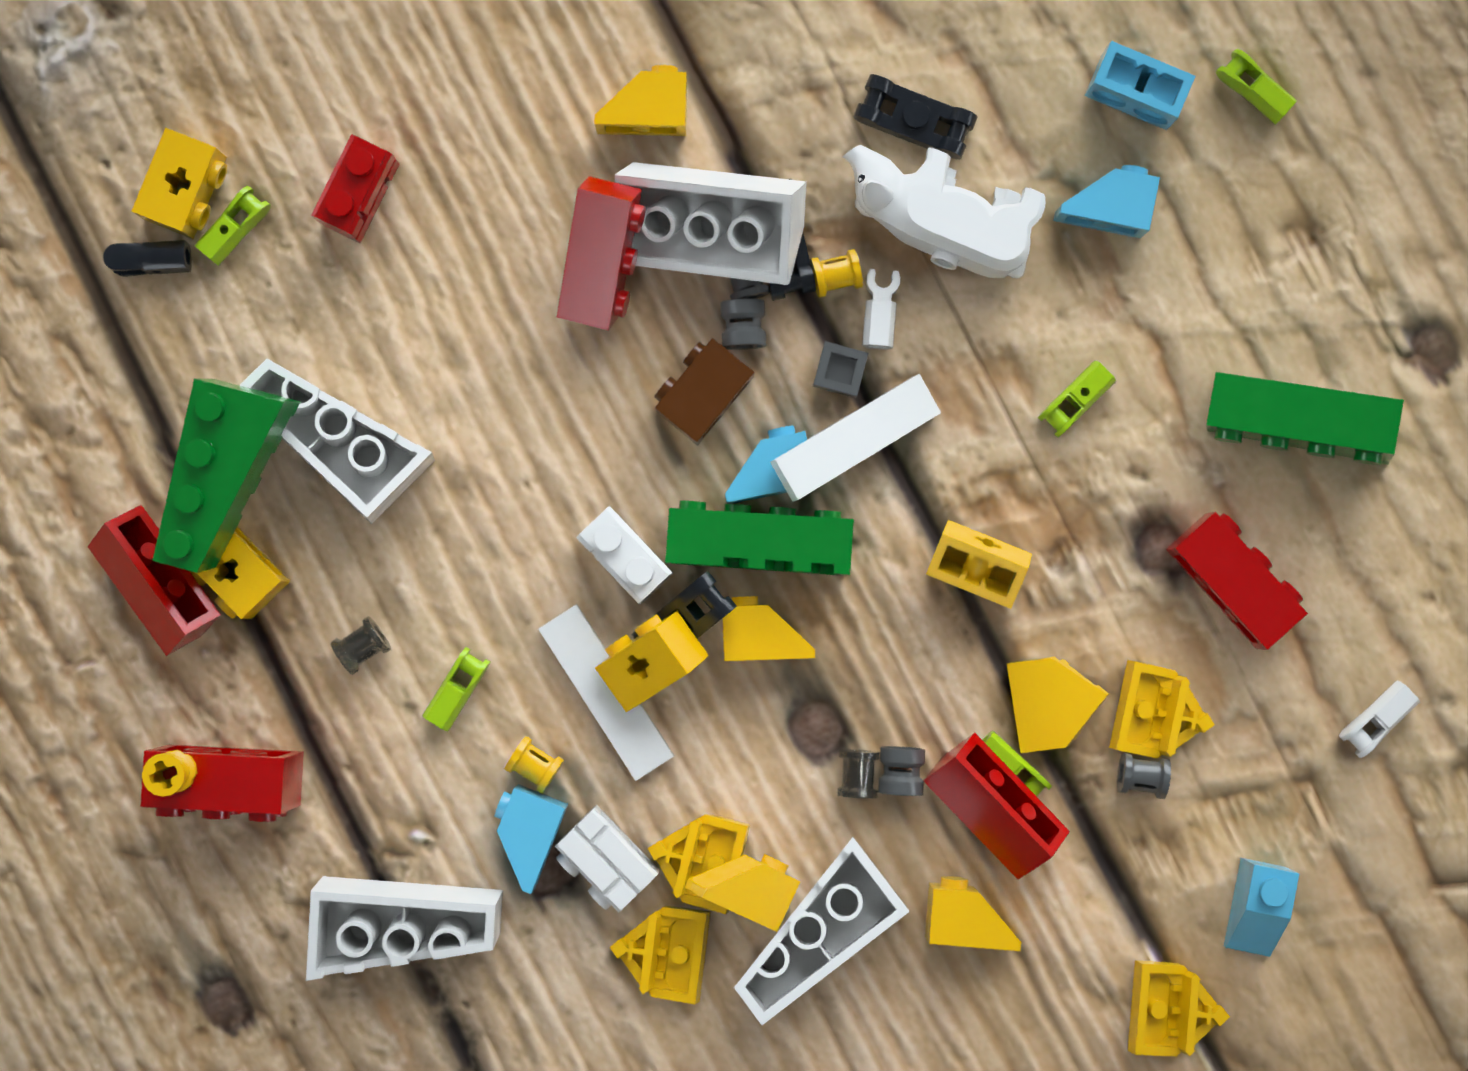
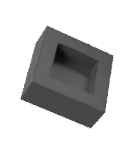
(840, 369)

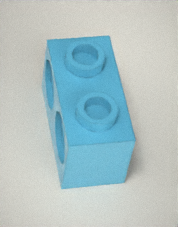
(1139, 85)

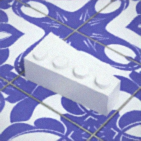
(348, 449)
(392, 923)
(828, 927)

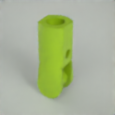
(1263, 93)
(226, 232)
(1081, 394)
(452, 695)
(1016, 763)

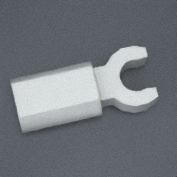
(880, 313)

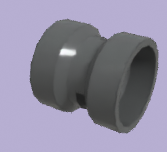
(747, 331)
(897, 780)

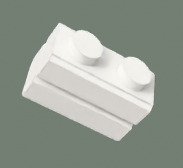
(624, 555)
(606, 860)

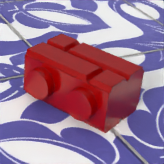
(355, 188)

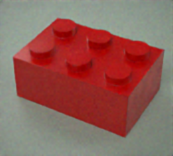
(232, 783)

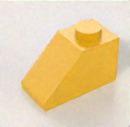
(647, 105)
(760, 634)
(749, 888)
(964, 918)

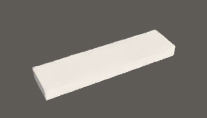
(855, 437)
(629, 732)

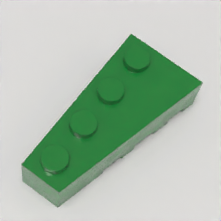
(1304, 418)
(217, 468)
(759, 540)

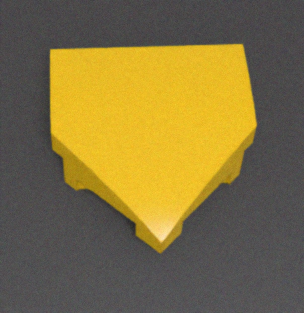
(1050, 702)
(1156, 712)
(696, 849)
(667, 953)
(1169, 1010)

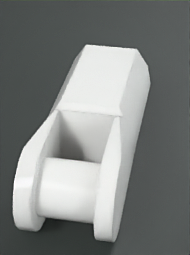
(1384, 714)

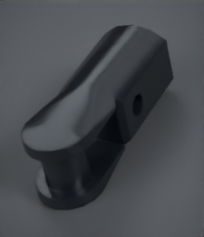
(148, 257)

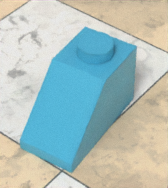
(1115, 203)
(757, 476)
(528, 831)
(1260, 906)

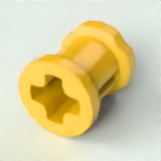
(837, 273)
(534, 764)
(153, 775)

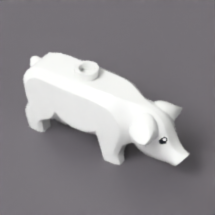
(946, 219)

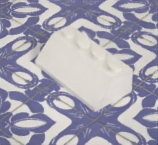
(717, 222)

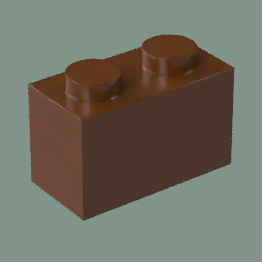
(703, 390)

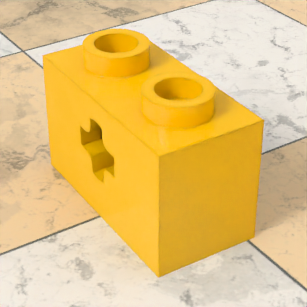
(176, 161)
(979, 564)
(256, 581)
(651, 661)

